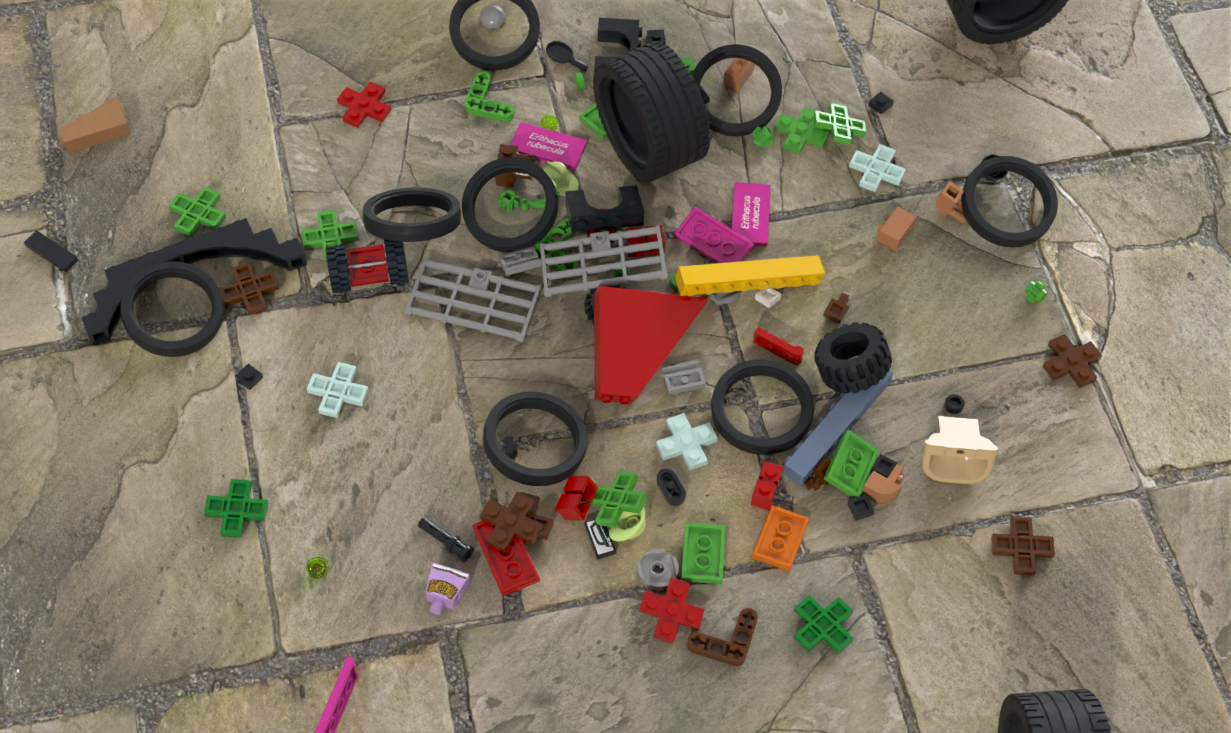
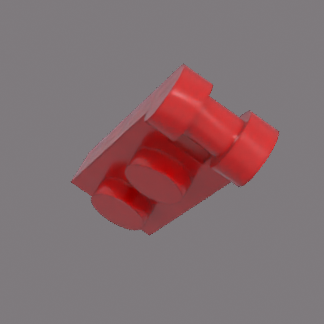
(778, 346)

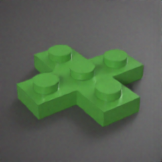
(839, 123)
(801, 131)
(197, 211)
(329, 232)
(617, 499)

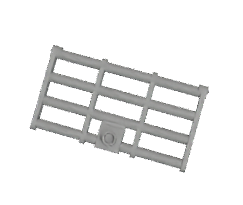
(602, 248)
(477, 286)

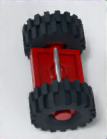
(366, 265)

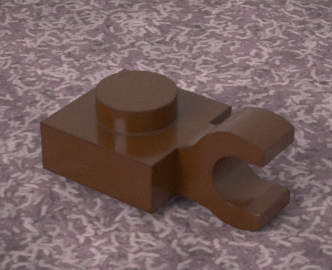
(837, 309)
(819, 471)

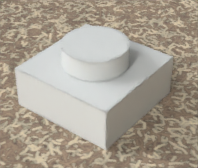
(768, 297)

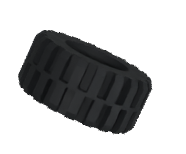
(858, 373)

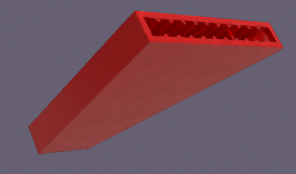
(635, 337)

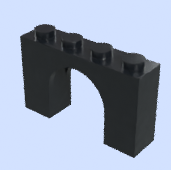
(618, 31)
(585, 217)

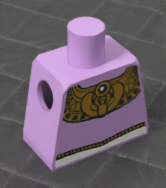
(445, 587)

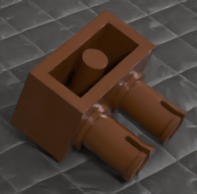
(508, 179)

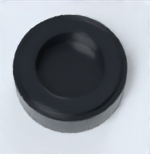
(954, 404)

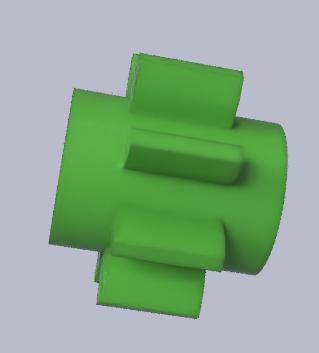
(763, 136)
(508, 201)
(1036, 292)

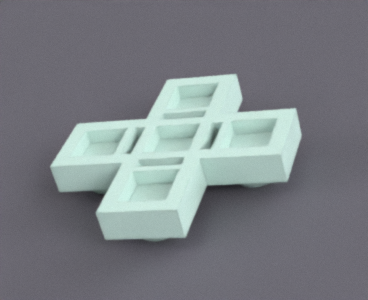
(877, 168)
(337, 389)
(686, 441)

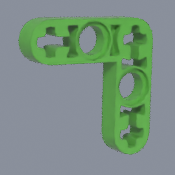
(482, 103)
(560, 230)

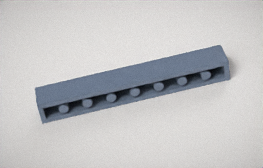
(829, 430)

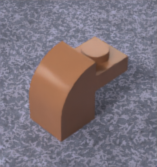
(949, 202)
(884, 489)

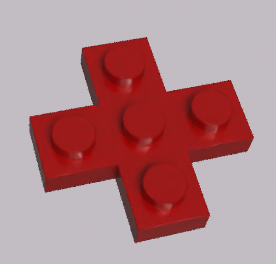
(364, 104)
(671, 610)

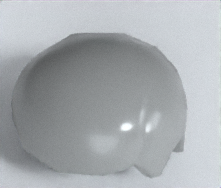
(492, 17)

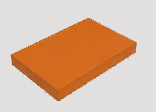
(780, 538)

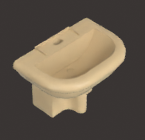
(958, 452)

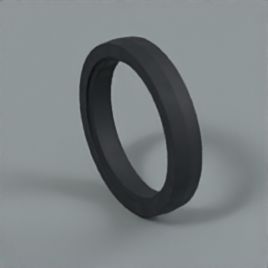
(494, 62)
(765, 64)
(498, 167)
(1027, 170)
(411, 231)
(171, 270)
(772, 369)
(524, 474)

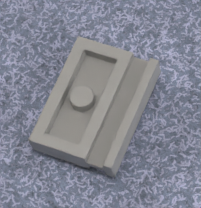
(519, 260)
(683, 377)

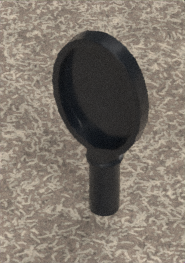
(563, 53)

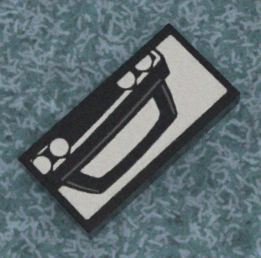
(599, 539)

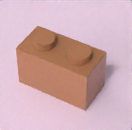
(738, 73)
(896, 228)

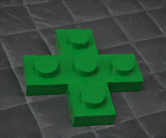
(236, 508)
(823, 624)

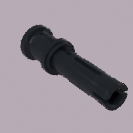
(453, 545)

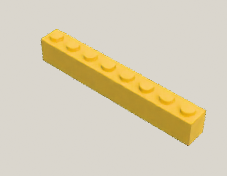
(749, 275)

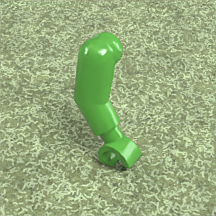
(536, 204)

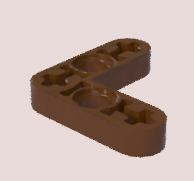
(733, 646)

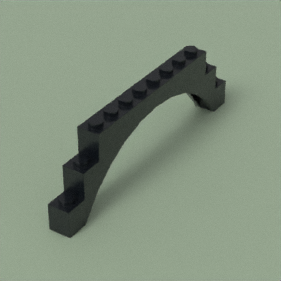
(225, 241)

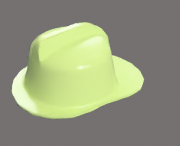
(561, 177)
(628, 526)

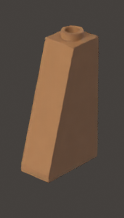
(95, 127)

